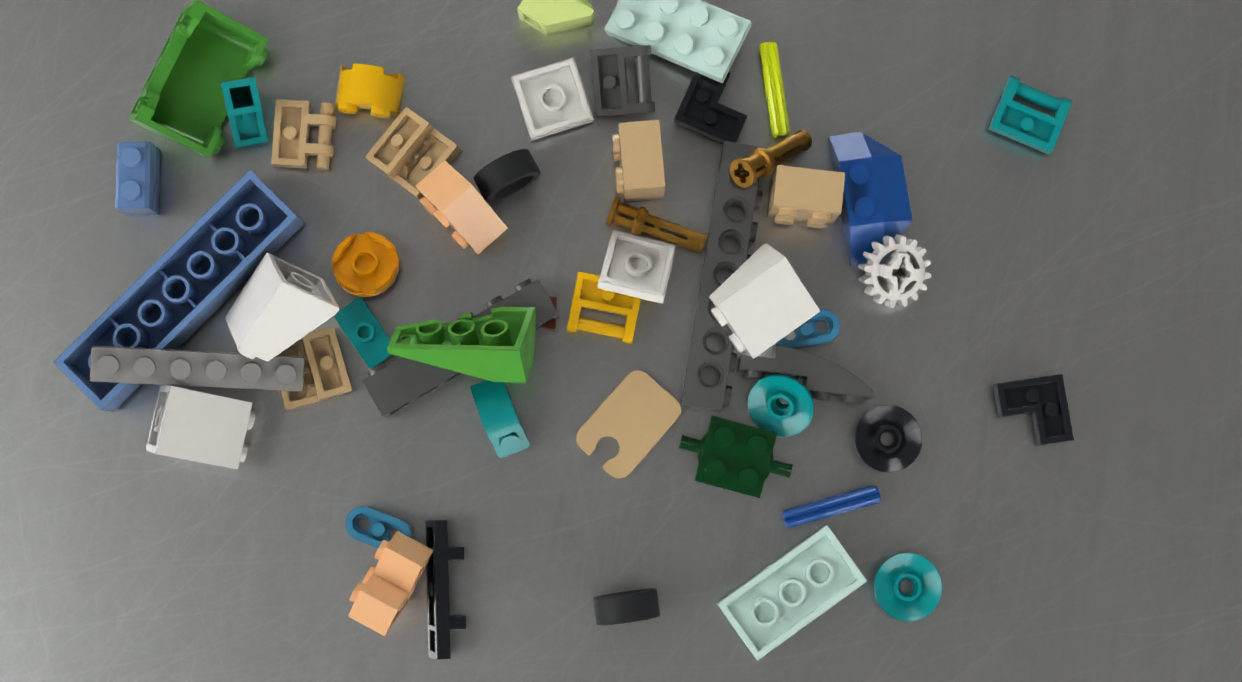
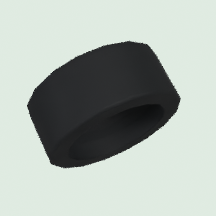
(506, 175)
(626, 606)

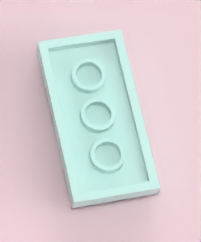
(682, 32)
(791, 592)

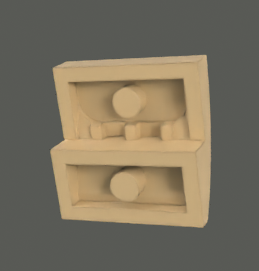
(411, 151)
(323, 369)

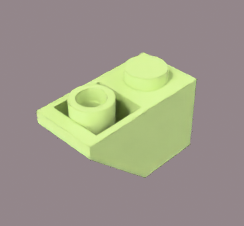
(556, 15)

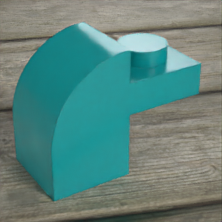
(244, 111)
(499, 417)

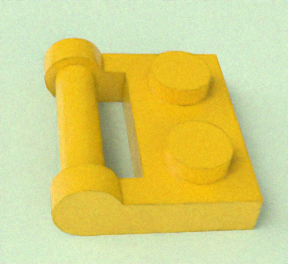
(590, 297)

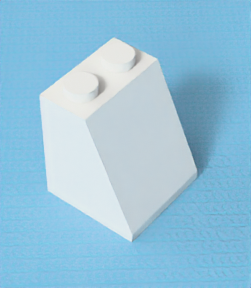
(762, 302)
(278, 308)
(200, 427)

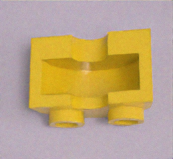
(369, 88)

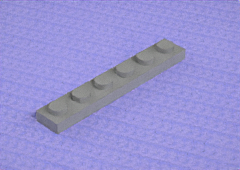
(195, 368)

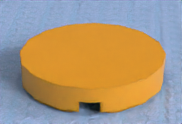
(365, 264)

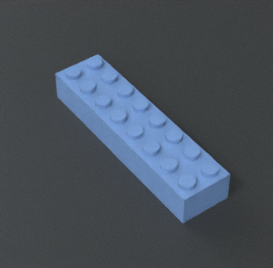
(185, 283)

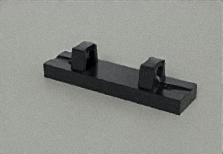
(439, 618)

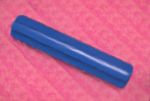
(831, 506)

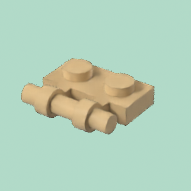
(291, 134)

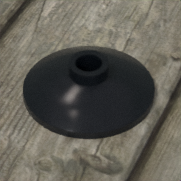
(905, 437)

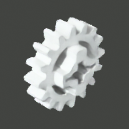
(897, 286)

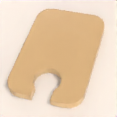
(633, 415)

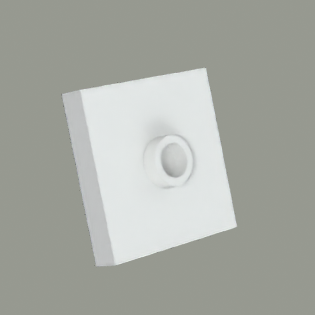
(552, 99)
(637, 266)

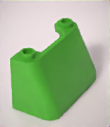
(184, 88)

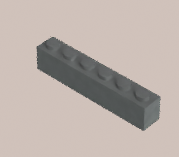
(409, 380)

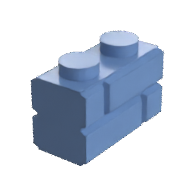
(138, 178)

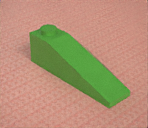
(486, 347)

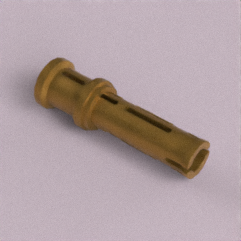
(762, 161)
(694, 241)

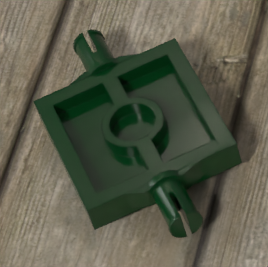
(735, 456)

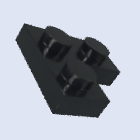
(705, 115)
(1044, 399)

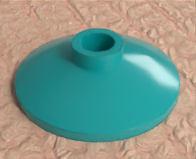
(773, 415)
(924, 591)

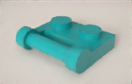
(1028, 124)

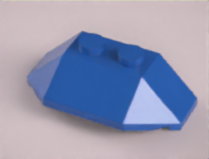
(873, 192)

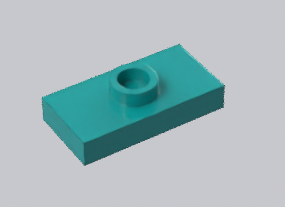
(364, 332)

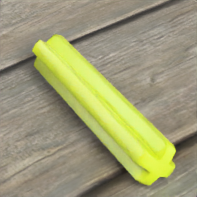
(774, 89)

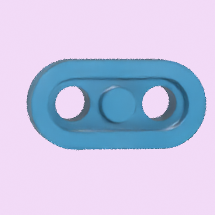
(807, 334)
(380, 526)

